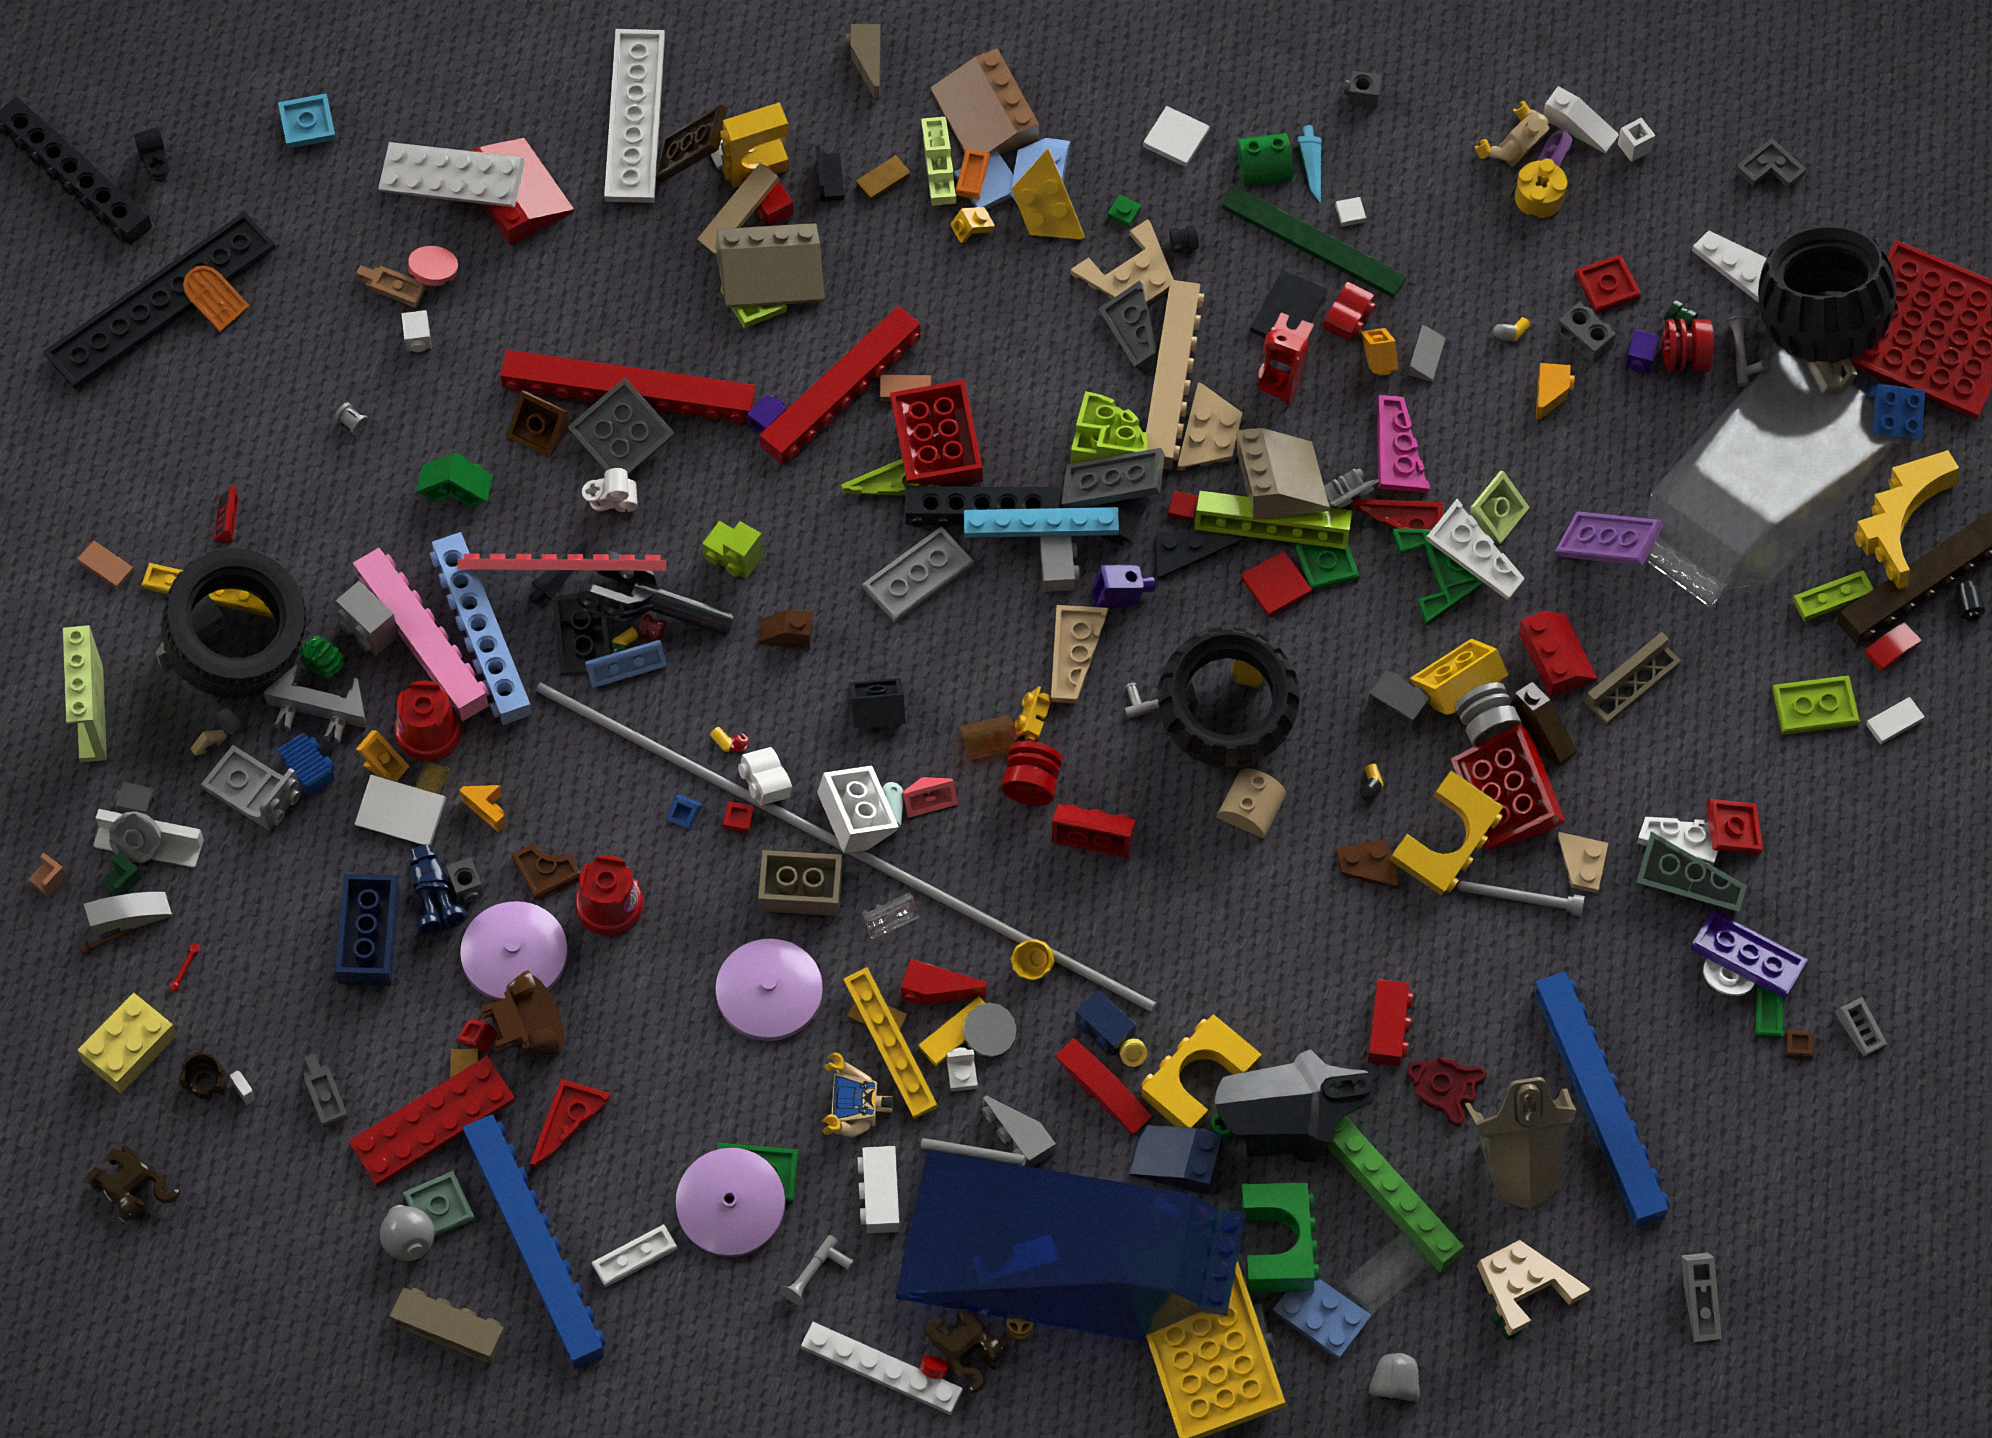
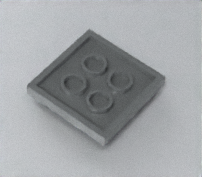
(621, 429)

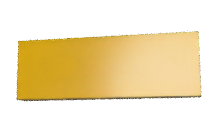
(947, 1036)

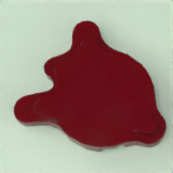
(1446, 1084)

